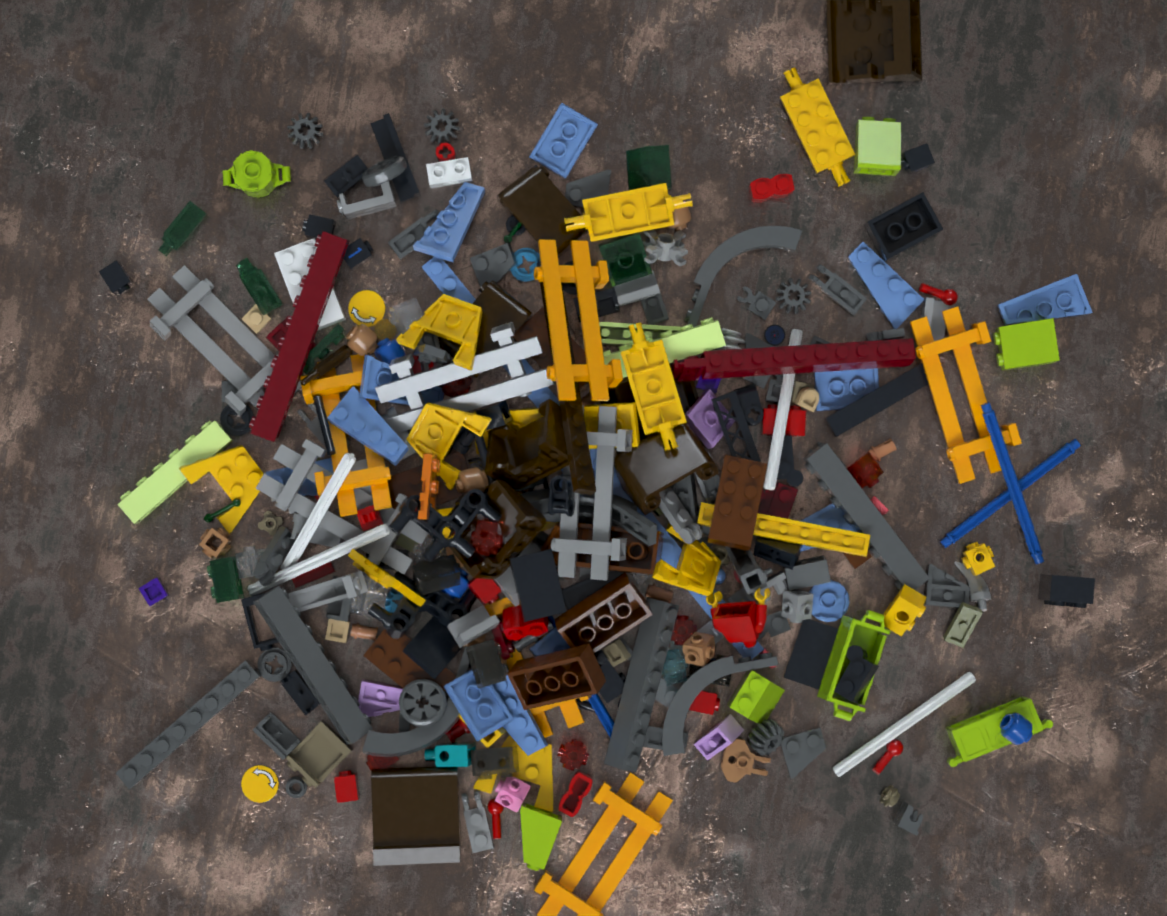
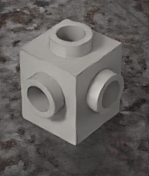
(797, 605)

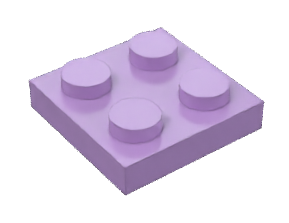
(704, 421)

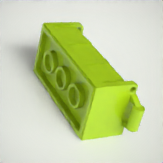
(852, 633)
(982, 732)

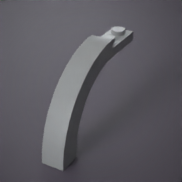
(329, 591)

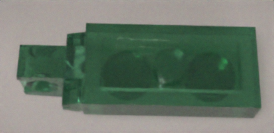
(182, 228)
(258, 287)
(321, 350)

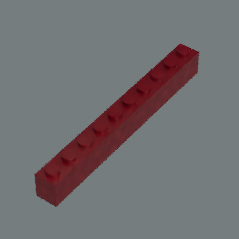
(299, 337)
(808, 358)

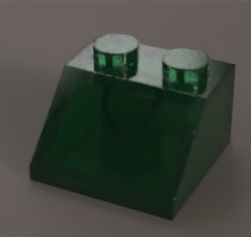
(648, 167)
(625, 258)
(225, 580)

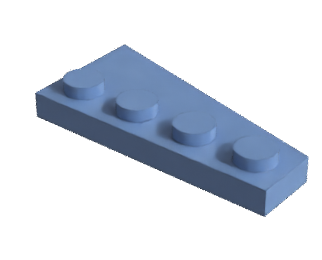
(890, 291)
(365, 425)

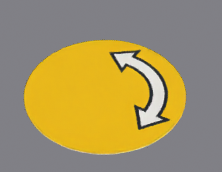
(366, 308)
(259, 784)

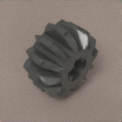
(449, 128)
(312, 133)
(793, 303)
(766, 737)

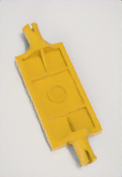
(817, 126)
(628, 212)
(653, 386)

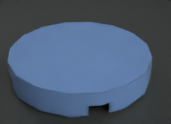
(829, 601)

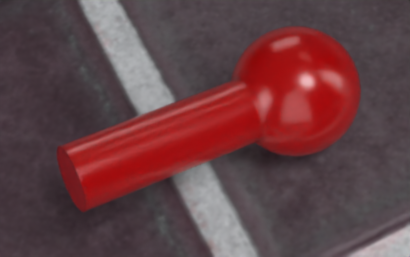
(948, 296)
(894, 748)
(495, 809)

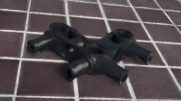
(456, 521)
(436, 603)

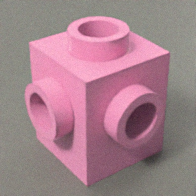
(511, 793)

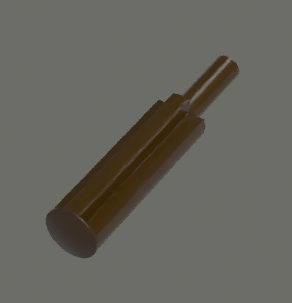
(328, 364)

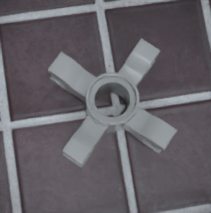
(665, 247)

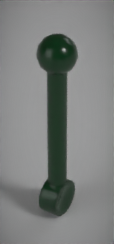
(508, 238)
(208, 518)

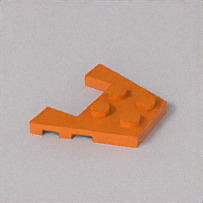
(430, 485)

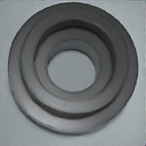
(289, 787)

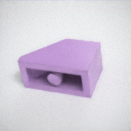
(719, 737)

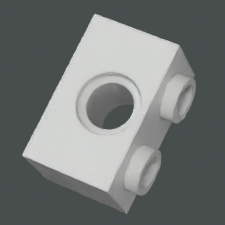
(449, 172)

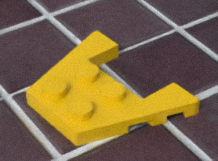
(452, 321)
(438, 429)
(235, 474)
(695, 569)
(383, 577)
(532, 768)

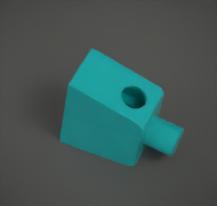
(458, 753)

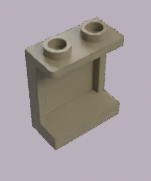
(318, 754)

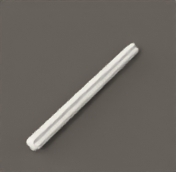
(781, 420)
(319, 510)
(322, 558)
(904, 724)

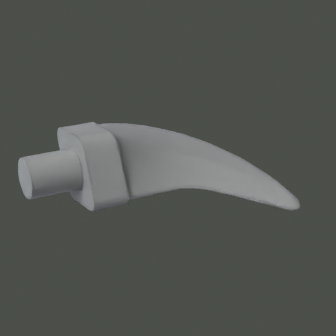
(978, 588)

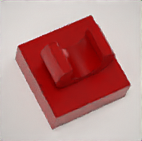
(369, 518)

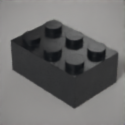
(903, 227)
(1066, 590)

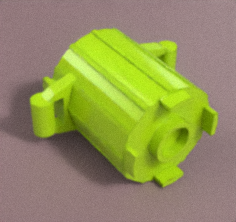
(255, 174)

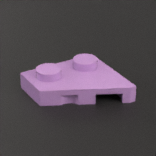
(378, 698)

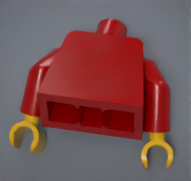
(739, 619)

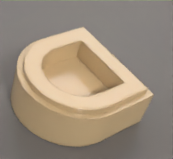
(807, 398)

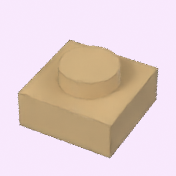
(255, 319)
(337, 631)

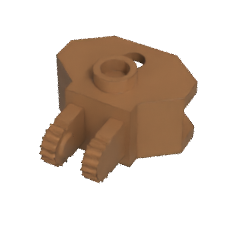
(743, 761)

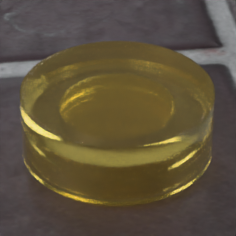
(385, 329)

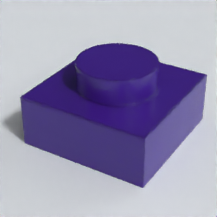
(705, 384)
(153, 591)

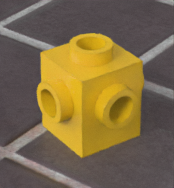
(985, 561)

